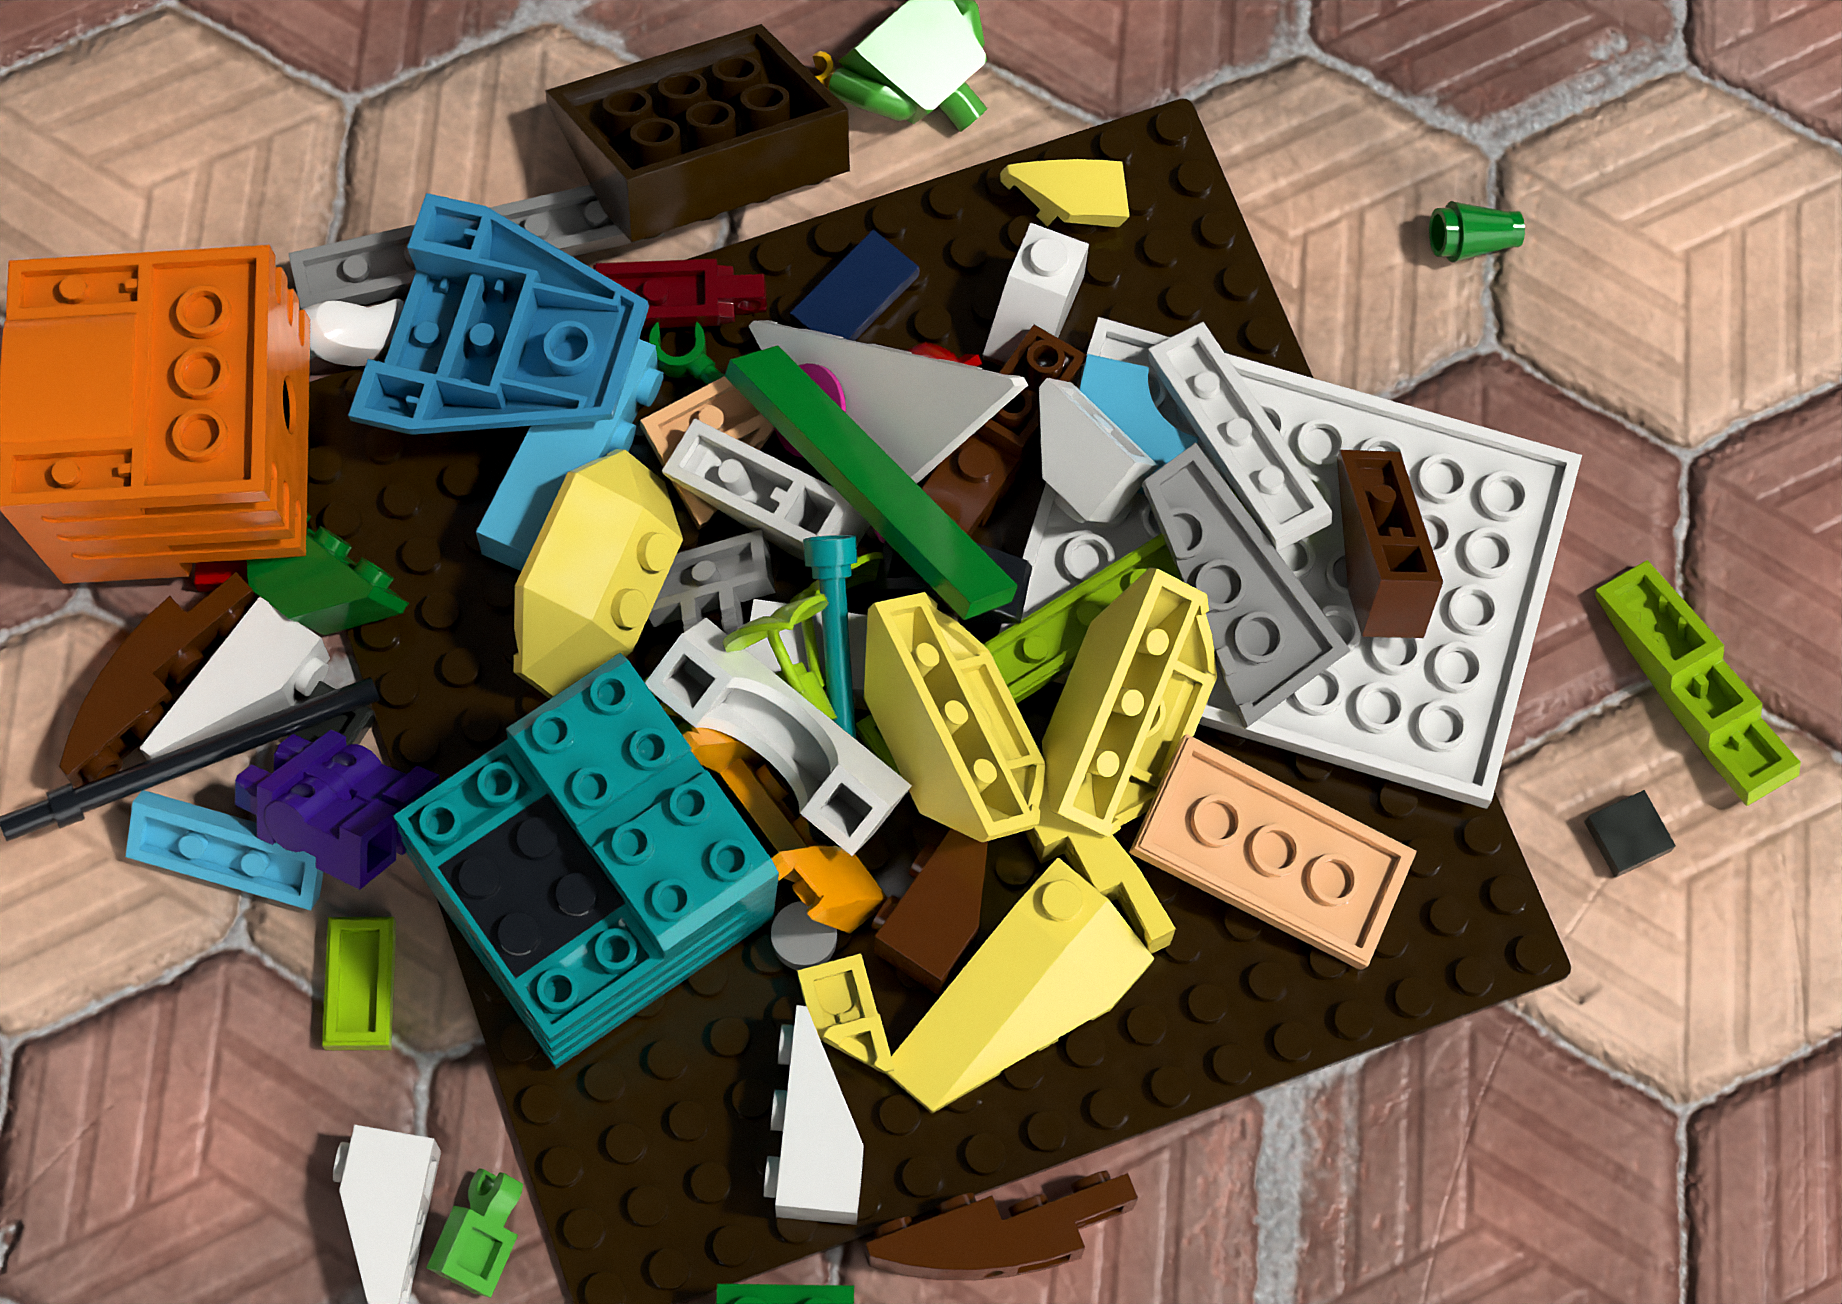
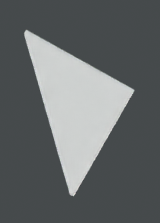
(903, 401)

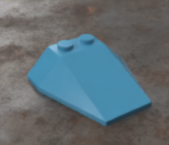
(498, 332)

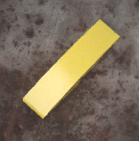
(1106, 868)

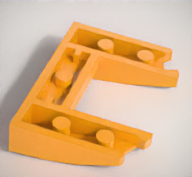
(824, 875)

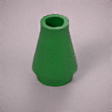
(1473, 230)

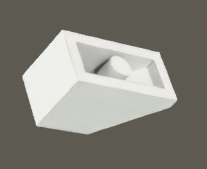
(1037, 290)
(1087, 455)

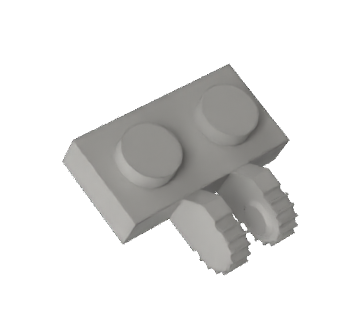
(715, 579)

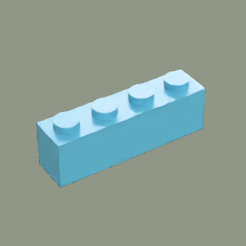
(551, 452)

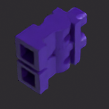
(332, 804)

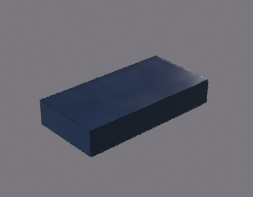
(856, 289)

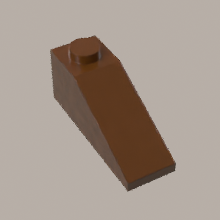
(1386, 546)

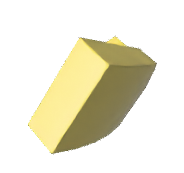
(1073, 190)
(845, 1010)

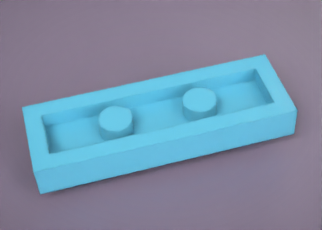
(219, 850)

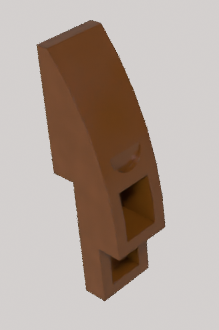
(985, 465)
(135, 683)
(976, 1244)

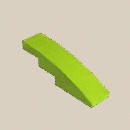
(1696, 683)

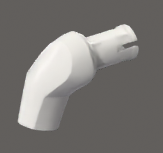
(351, 332)

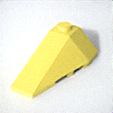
(1037, 976)

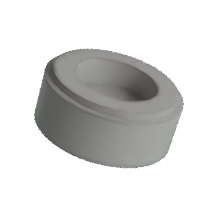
(800, 940)

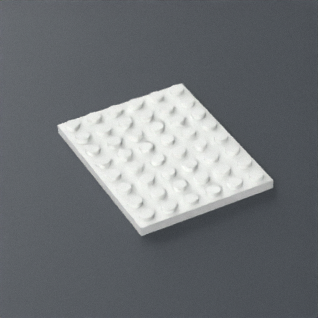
(1391, 707)

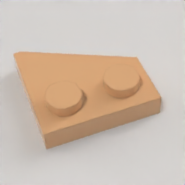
(717, 406)

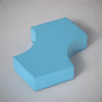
(1125, 398)

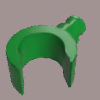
(694, 363)

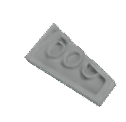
(1259, 614)

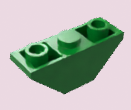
(325, 586)

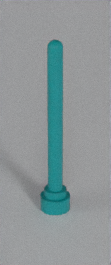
(831, 563)

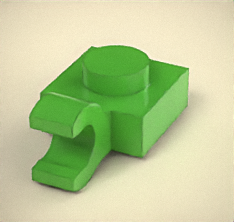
(474, 1239)

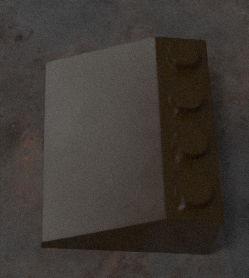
(701, 131)

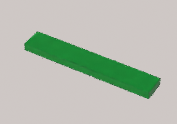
(871, 482)

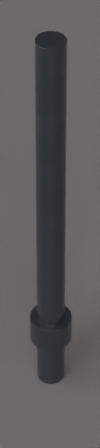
(67, 804)

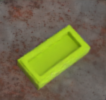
(359, 983)

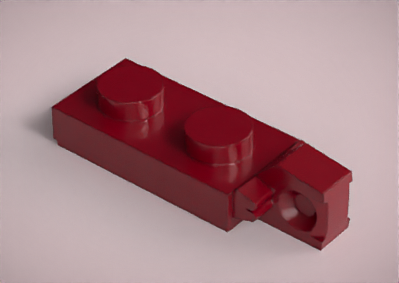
(689, 291)

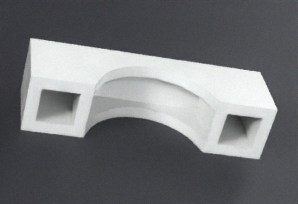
(832, 774)

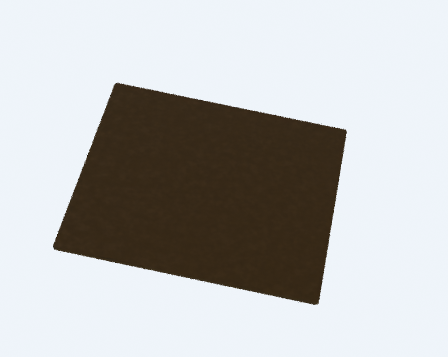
(663, 1126)

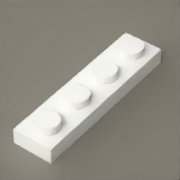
(1240, 436)

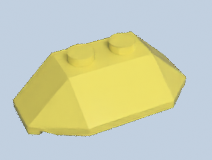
(593, 571)
(1129, 702)
(950, 721)

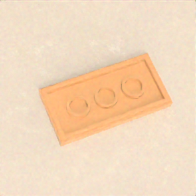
(1273, 852)

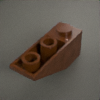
(938, 915)

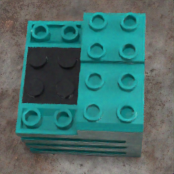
(590, 860)

